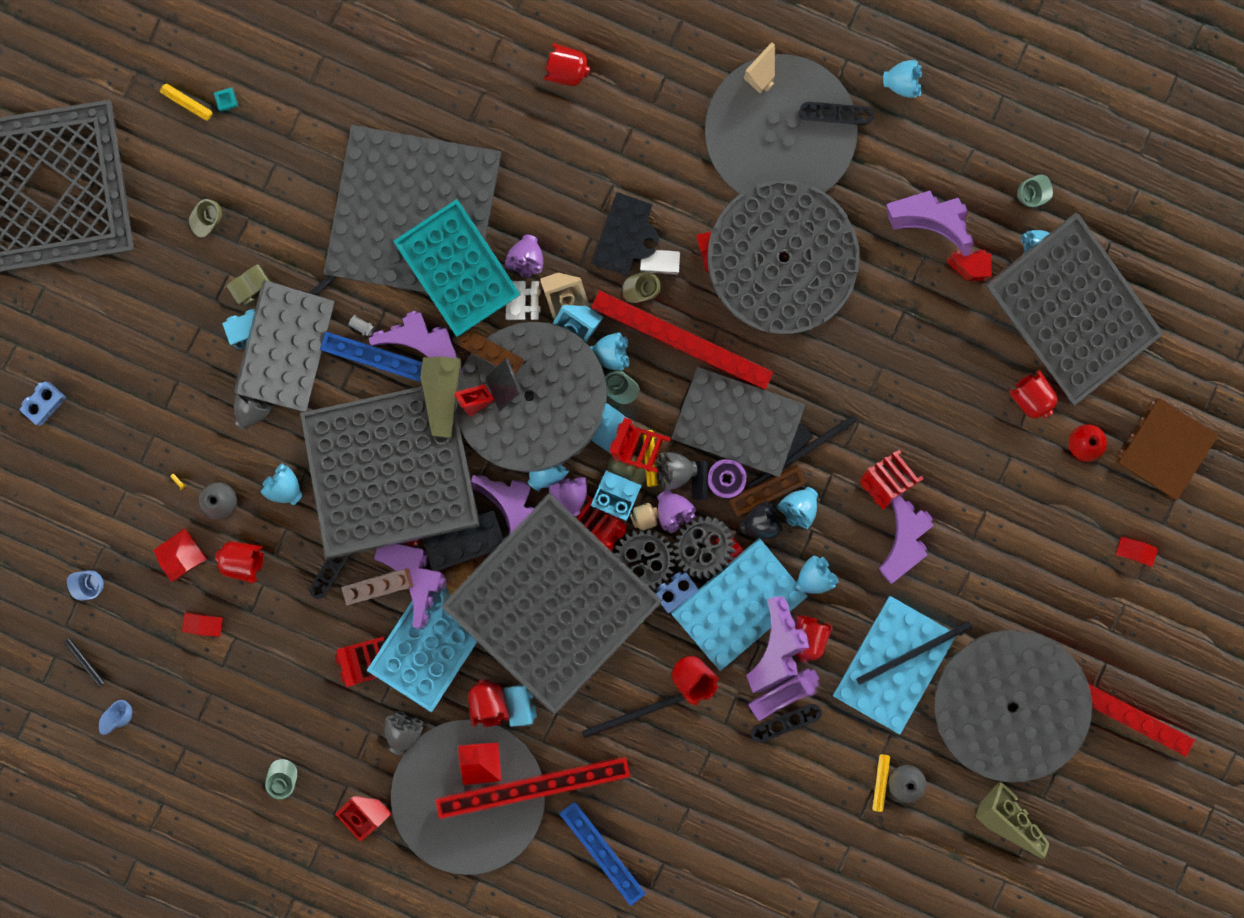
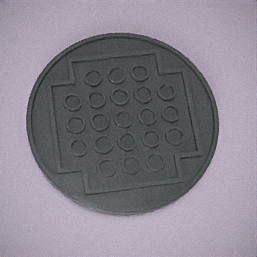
(766, 140)
(471, 840)

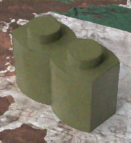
(247, 285)

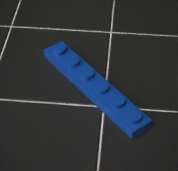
(372, 356)
(602, 853)

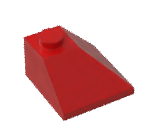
(179, 555)
(480, 763)
(362, 816)

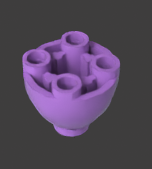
(525, 257)
(570, 493)
(674, 511)

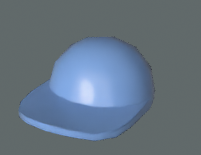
(85, 584)
(115, 716)

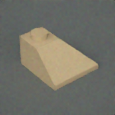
(762, 70)
(563, 290)

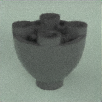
(250, 410)
(674, 470)
(225, 503)
(401, 731)
(898, 784)

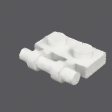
(516, 309)

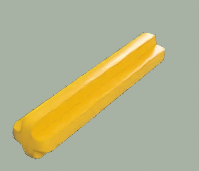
(186, 102)
(651, 477)
(881, 783)

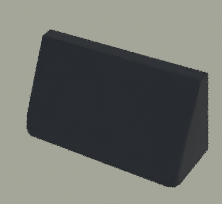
(700, 481)

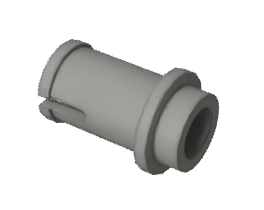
(362, 326)

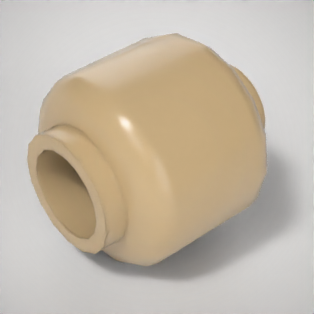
(644, 516)

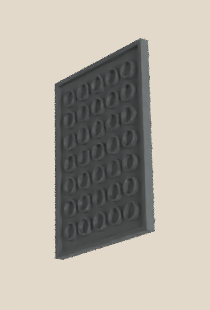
(1074, 309)

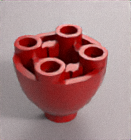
(1080, 445)

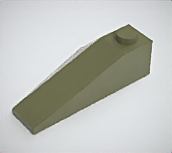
(439, 383)
(1005, 817)

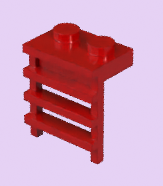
(626, 442)
(882, 485)
(607, 530)
(350, 664)

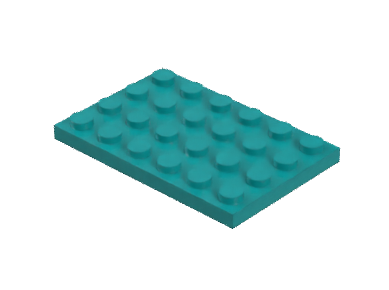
(457, 268)

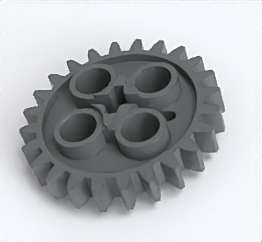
(637, 542)
(689, 542)

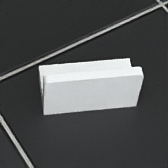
(662, 262)

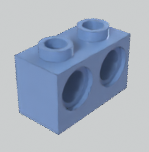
(46, 407)
(678, 595)

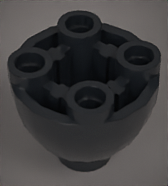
(762, 522)

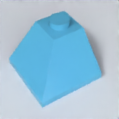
(579, 320)
(607, 430)

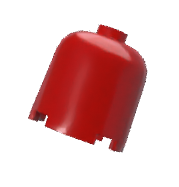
(566, 66)
(1035, 396)
(240, 561)
(816, 635)
(694, 679)
(487, 704)

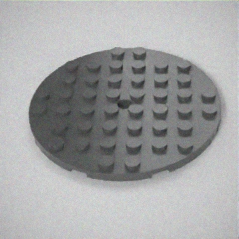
(747, 264)
(565, 407)
(1006, 669)

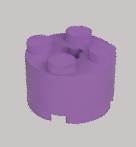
(726, 467)

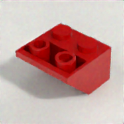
(973, 266)

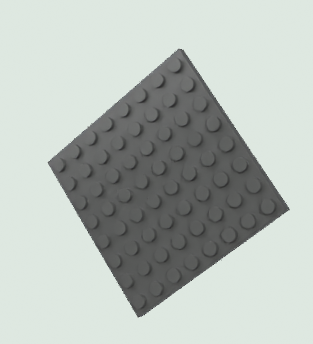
(393, 186)
(384, 474)
(551, 603)

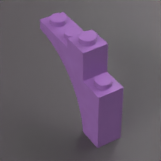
(927, 213)
(416, 336)
(509, 500)
(906, 550)
(424, 581)
(784, 643)
(785, 693)

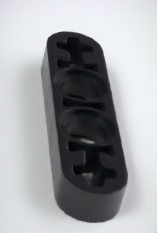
(836, 113)
(336, 567)
(787, 726)

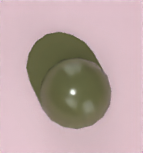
(205, 217)
(641, 287)
(628, 472)

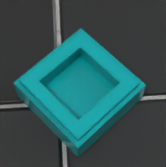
(225, 99)

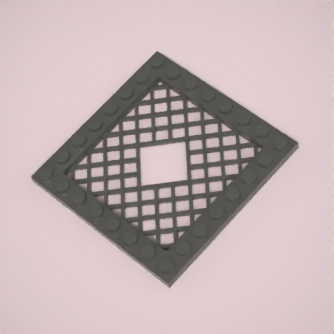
(113, 184)

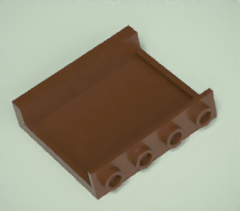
(1166, 448)

